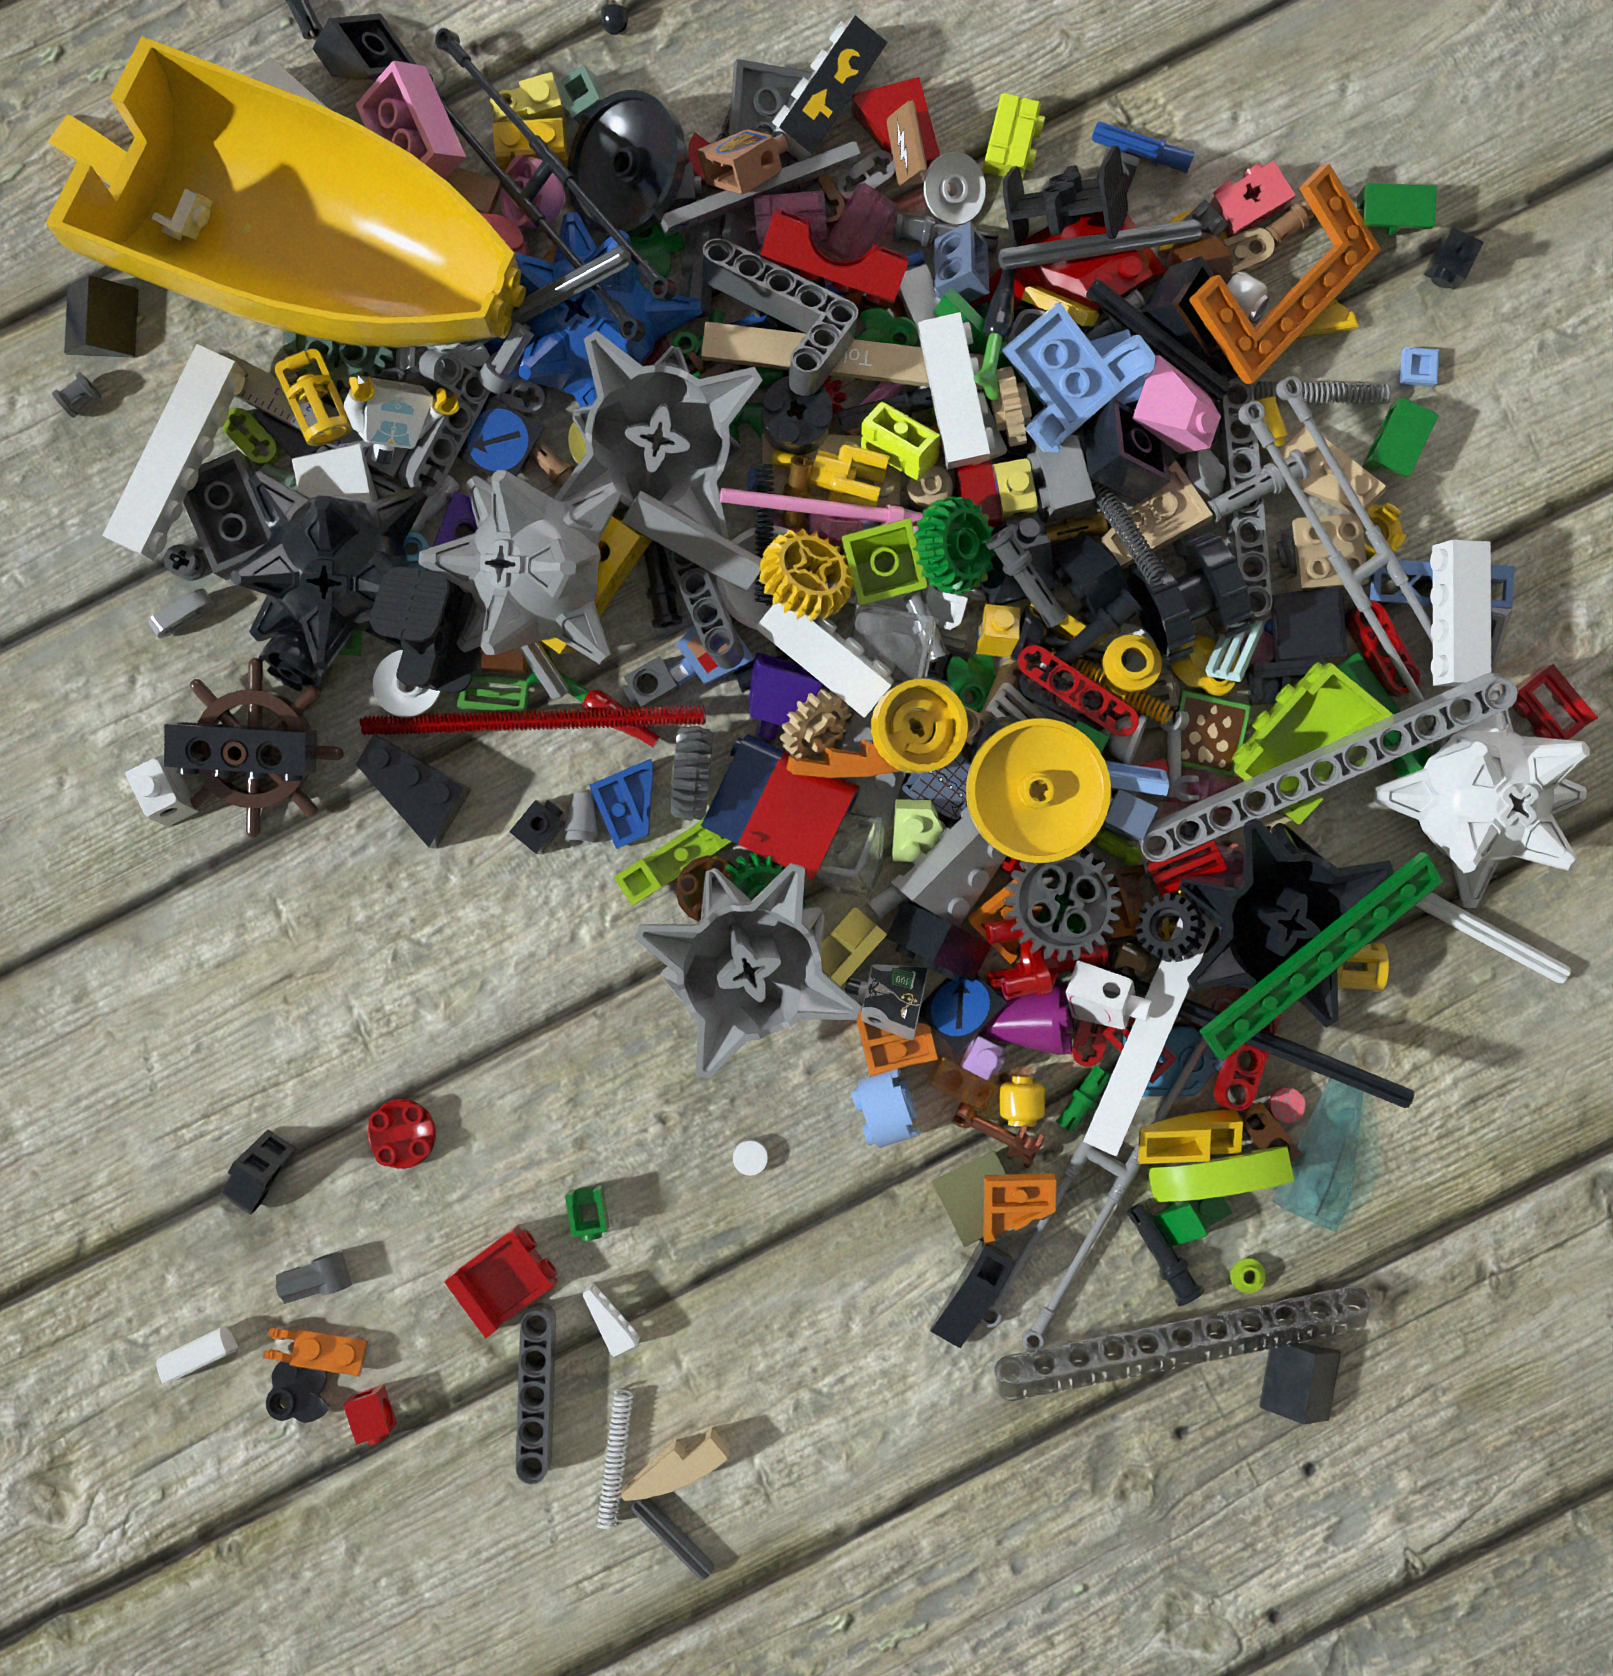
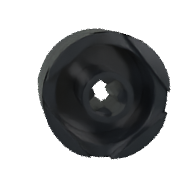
(788, 432)

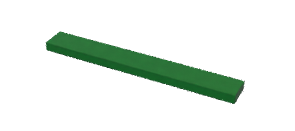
(1321, 956)

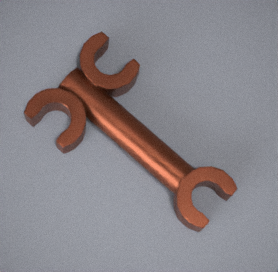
(1020, 1143)

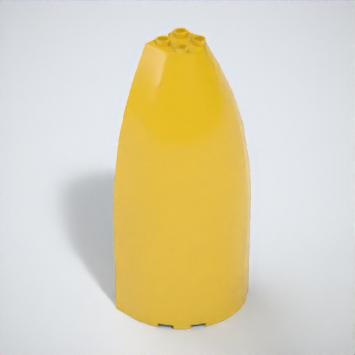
(343, 224)

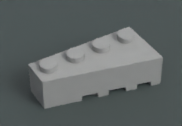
(952, 872)

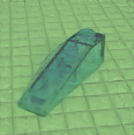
(1327, 1160)

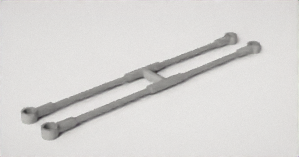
(1384, 556)
(1125, 1174)

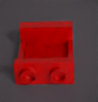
(502, 1280)

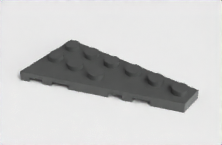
(756, 99)

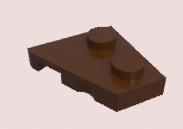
(1131, 900)

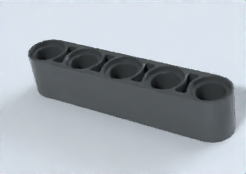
(703, 606)
(535, 1409)

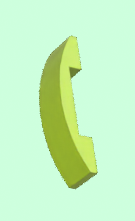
(667, 862)
(1221, 1176)

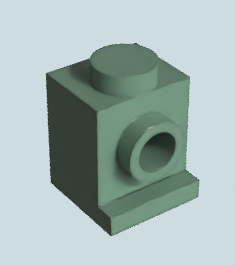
(580, 92)

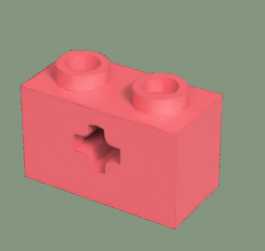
(1265, 186)

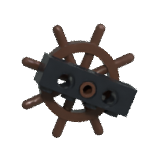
(228, 748)

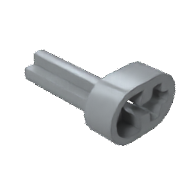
(502, 367)

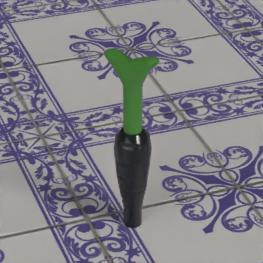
(997, 329)

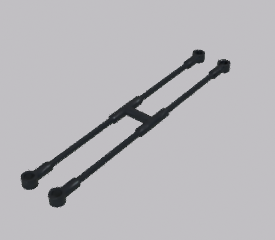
(450, 43)

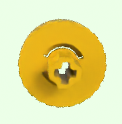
(892, 726)

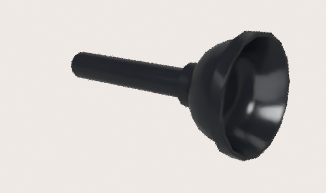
(1035, 632)

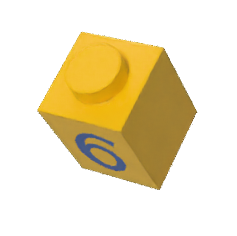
(998, 630)

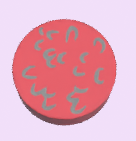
(1286, 1104)

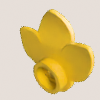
(1193, 670)

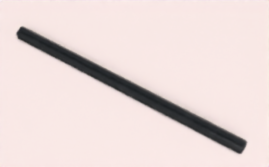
(1296, 1053)

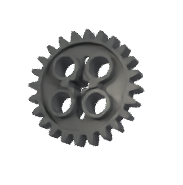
(1092, 913)

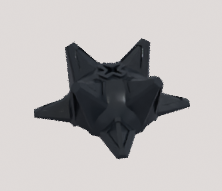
(324, 562)
(1275, 910)

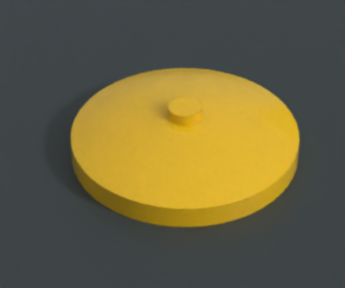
(1038, 790)

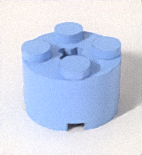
(886, 1108)

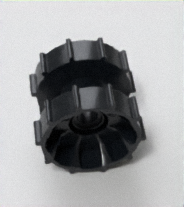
(1209, 589)

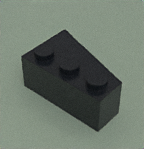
(415, 789)

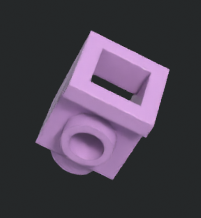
(983, 1057)

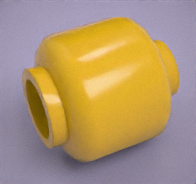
(1022, 1101)

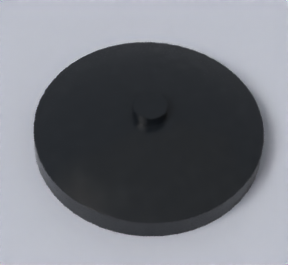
(628, 160)

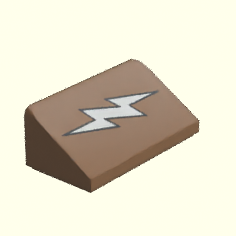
(907, 145)

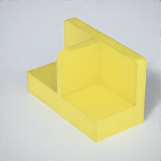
(849, 945)

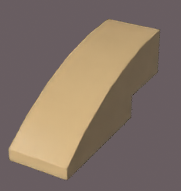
(677, 1467)

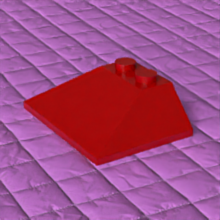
(1117, 270)

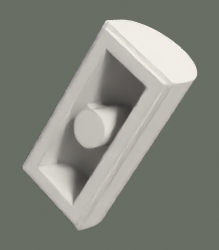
(196, 1355)

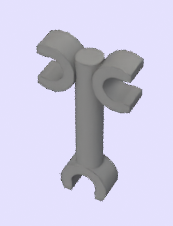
(1177, 783)

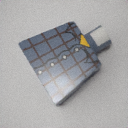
(942, 786)

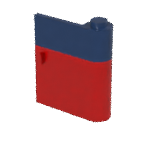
(776, 810)

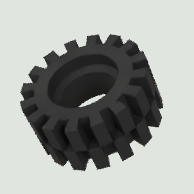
(1184, 942)

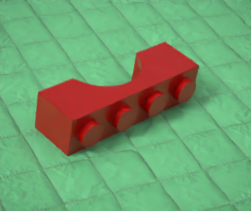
(874, 273)

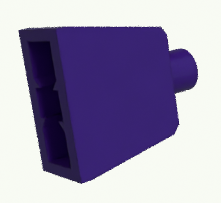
(775, 692)

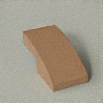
(476, 188)

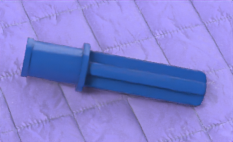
(1143, 147)

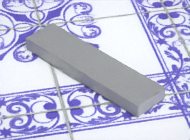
(692, 541)

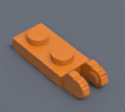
(320, 1351)

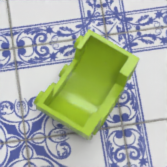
(1307, 717)

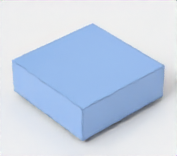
(1419, 367)

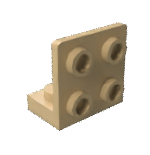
(1312, 560)

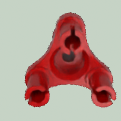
(1033, 972)

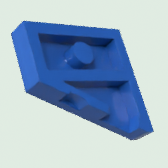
(626, 802)

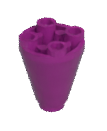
(1035, 1022)

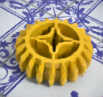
(810, 566)

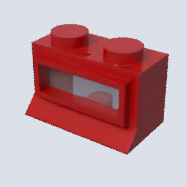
(1552, 705)

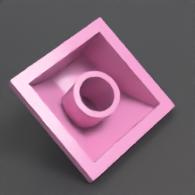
(1176, 409)

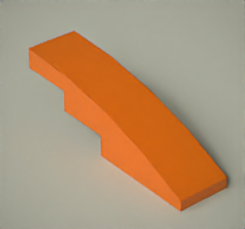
(843, 763)

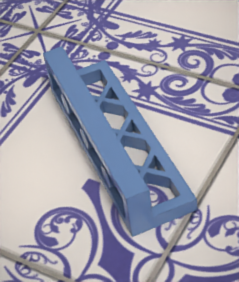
(1422, 571)

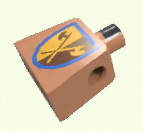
(742, 160)

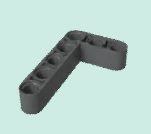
(819, 313)

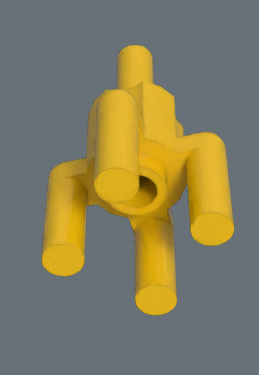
(839, 473)

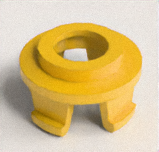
(1387, 518)
(1118, 676)

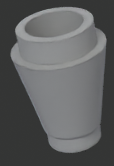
(581, 820)

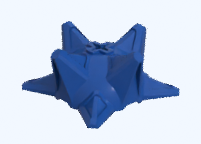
(558, 349)

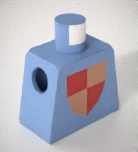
(699, 663)

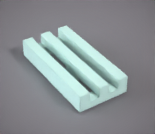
(1244, 659)

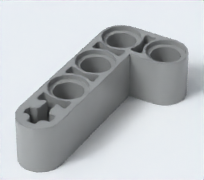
(449, 434)

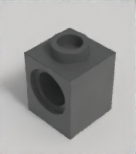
(654, 668)

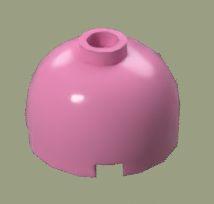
(549, 199)

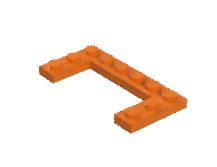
(1257, 347)

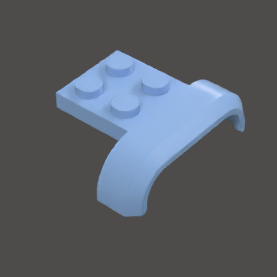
(1071, 374)

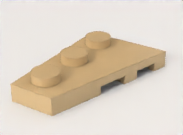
(1163, 516)

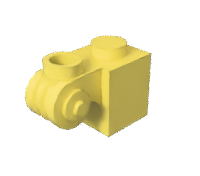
(533, 100)

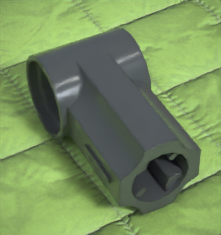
(322, 1275)

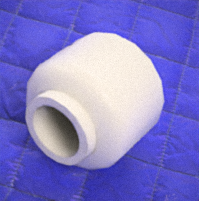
(1250, 294)

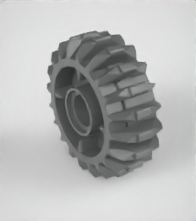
(691, 773)

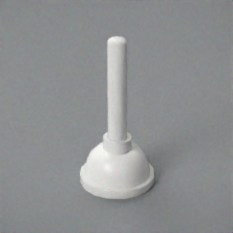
(1120, 748)

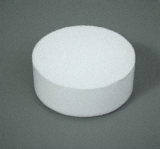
(750, 1157)

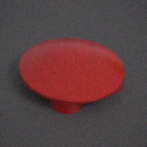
(401, 1134)

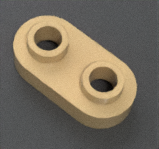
(1239, 247)

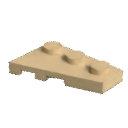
(1322, 480)

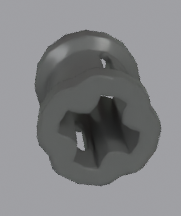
(76, 394)
(184, 552)

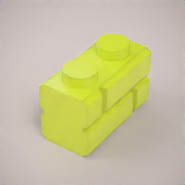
(1012, 135)
(906, 441)

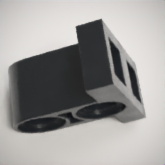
(256, 1171)

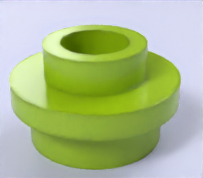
(1237, 1273)

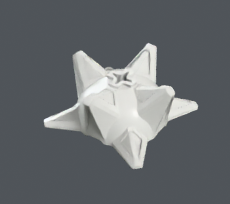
(1492, 799)

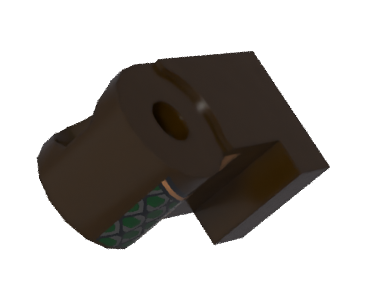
(1127, 958)

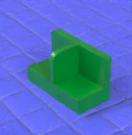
(1398, 206)
(1401, 438)

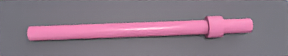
(821, 507)

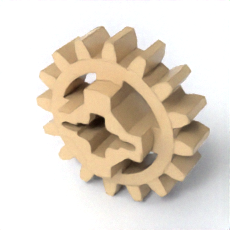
(1012, 407)
(815, 725)

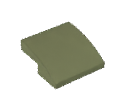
(964, 1195)

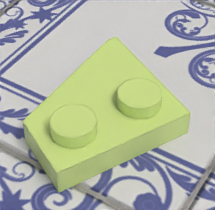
(914, 829)

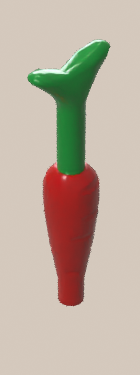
(600, 699)

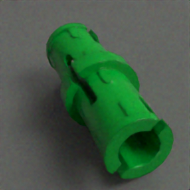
(1083, 1099)

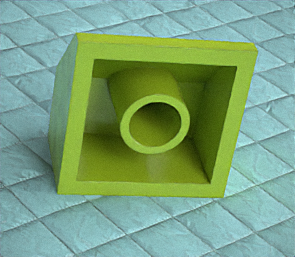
(884, 561)

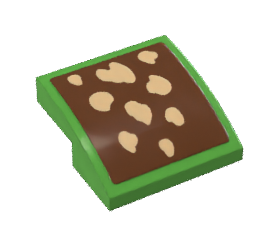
(1213, 731)

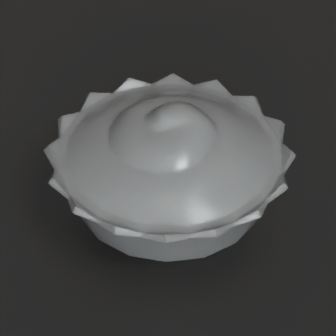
(1205, 473)

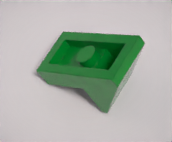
(1189, 1219)

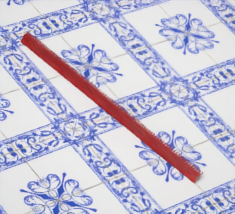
(532, 721)

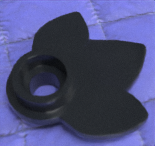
(303, 1391)

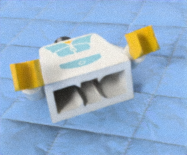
(394, 413)

